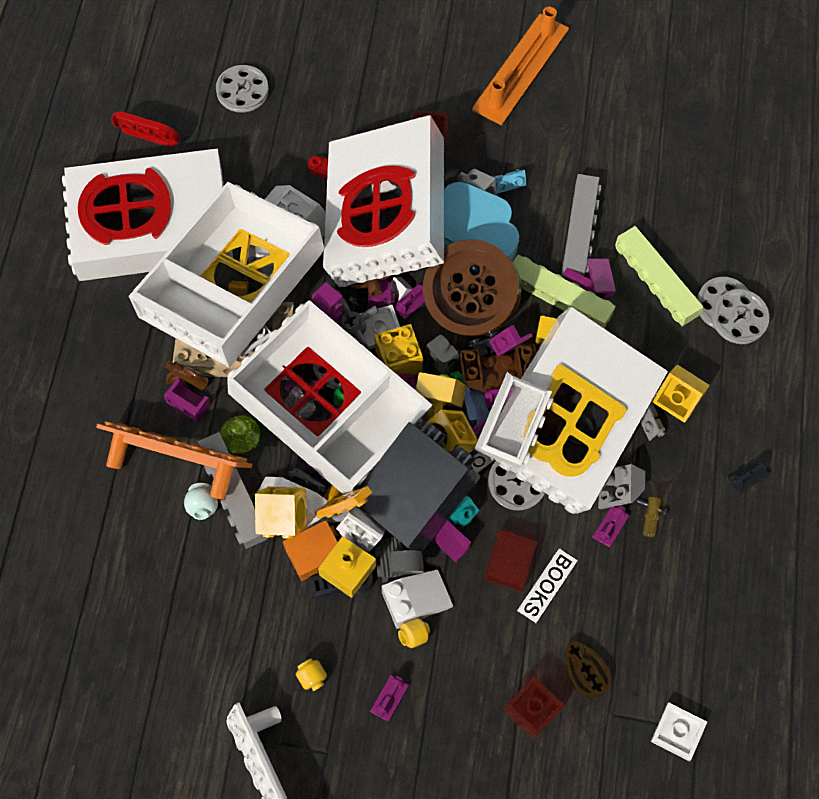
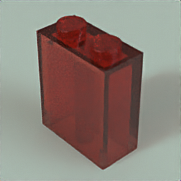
(510, 560)

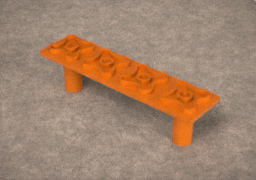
(521, 67)
(188, 451)

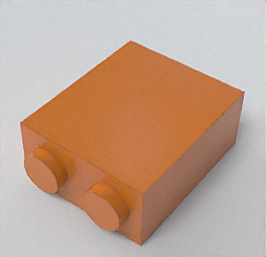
(310, 548)

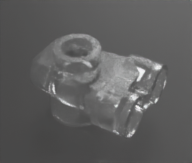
(294, 397)

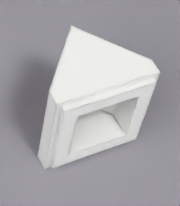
(400, 287)

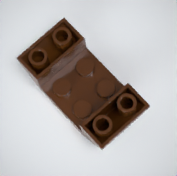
(490, 371)

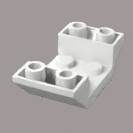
(298, 204)

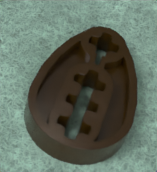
(597, 667)

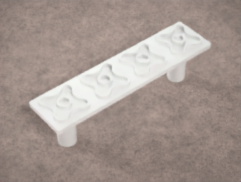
(256, 760)

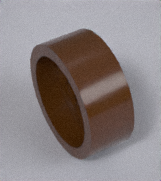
(440, 287)

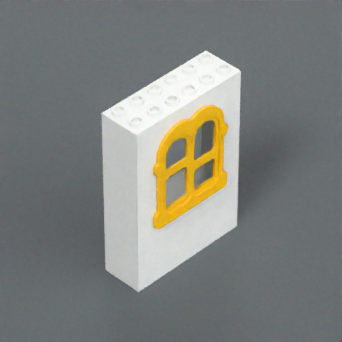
(604, 373)

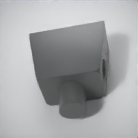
(440, 354)

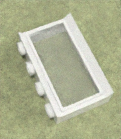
(514, 421)

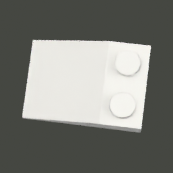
(416, 597)

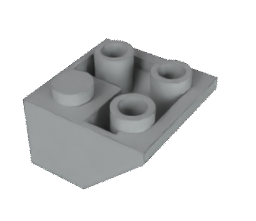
(622, 486)

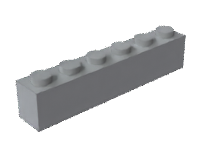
(581, 223)
(237, 499)

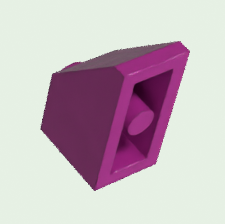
(386, 297)

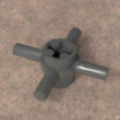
(358, 320)

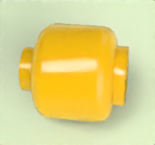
(414, 633)
(311, 674)

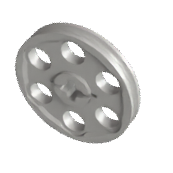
(243, 94)
(718, 283)
(744, 323)
(512, 490)

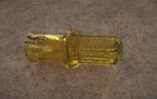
(651, 517)

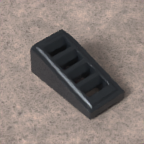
(331, 590)

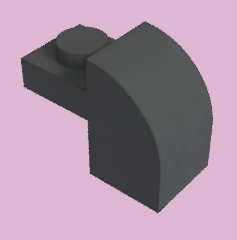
(406, 562)

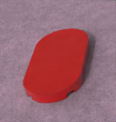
(145, 129)

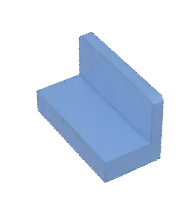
(475, 407)

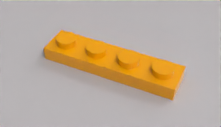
(344, 502)

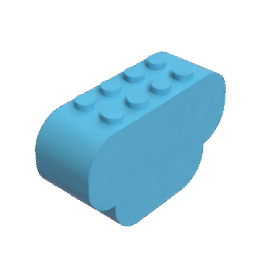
(478, 216)

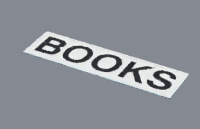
(547, 585)

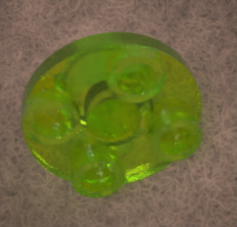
(240, 434)

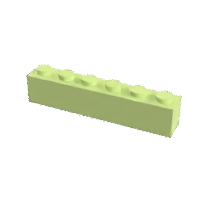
(658, 276)
(562, 293)

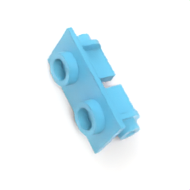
(510, 181)

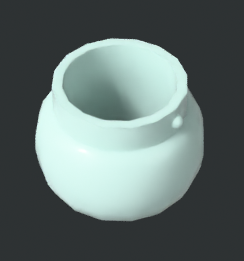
(199, 502)

